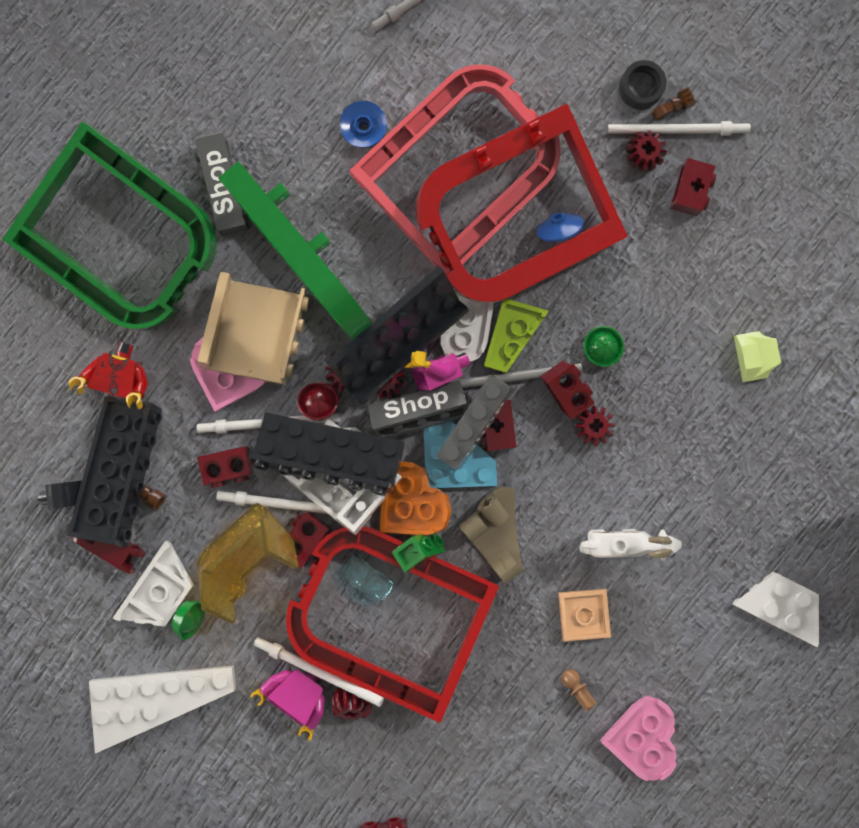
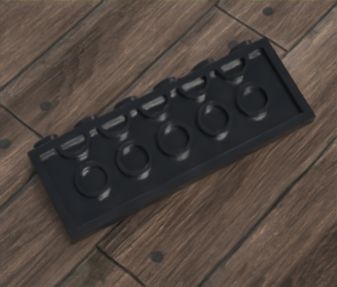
(390, 340)
(327, 454)
(115, 472)

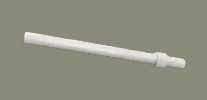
(725, 128)
(223, 426)
(241, 499)
(278, 652)

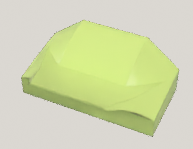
(756, 355)

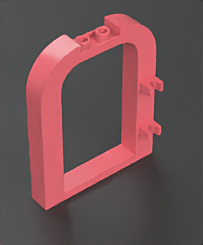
(424, 118)

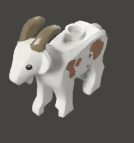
(629, 544)

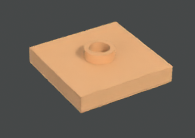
(584, 614)

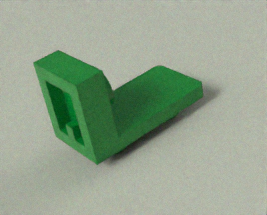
(417, 550)

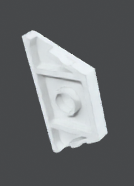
(158, 590)
(784, 606)

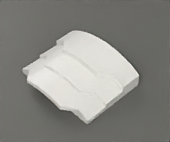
(343, 504)

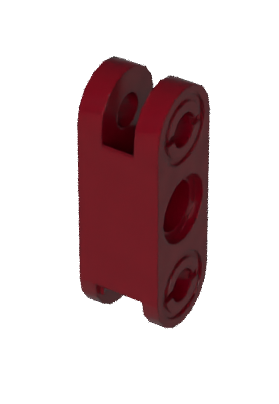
(113, 554)

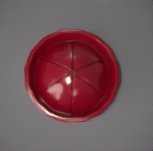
(317, 401)

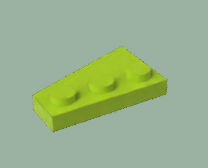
(511, 333)

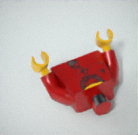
(115, 376)

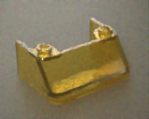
(236, 554)

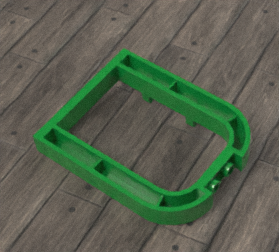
(293, 248)
(76, 276)

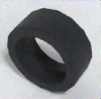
(646, 67)

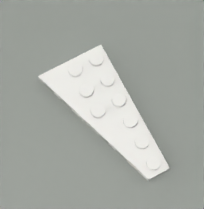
(139, 702)

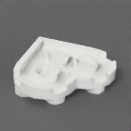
(470, 332)

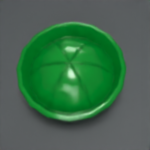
(603, 346)
(187, 619)

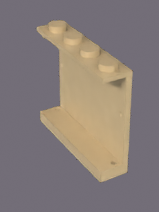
(252, 331)

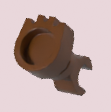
(684, 99)
(154, 499)

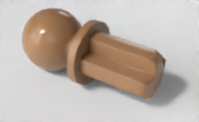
(571, 680)

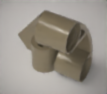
(495, 532)

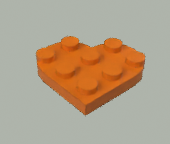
(414, 504)

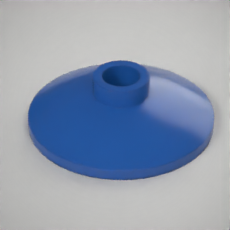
(363, 113)
(560, 227)

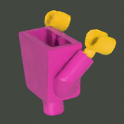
(438, 370)
(296, 697)

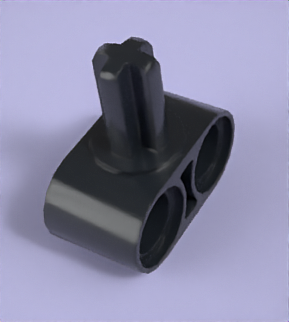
(60, 494)

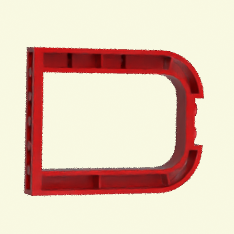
(492, 155)
(368, 674)

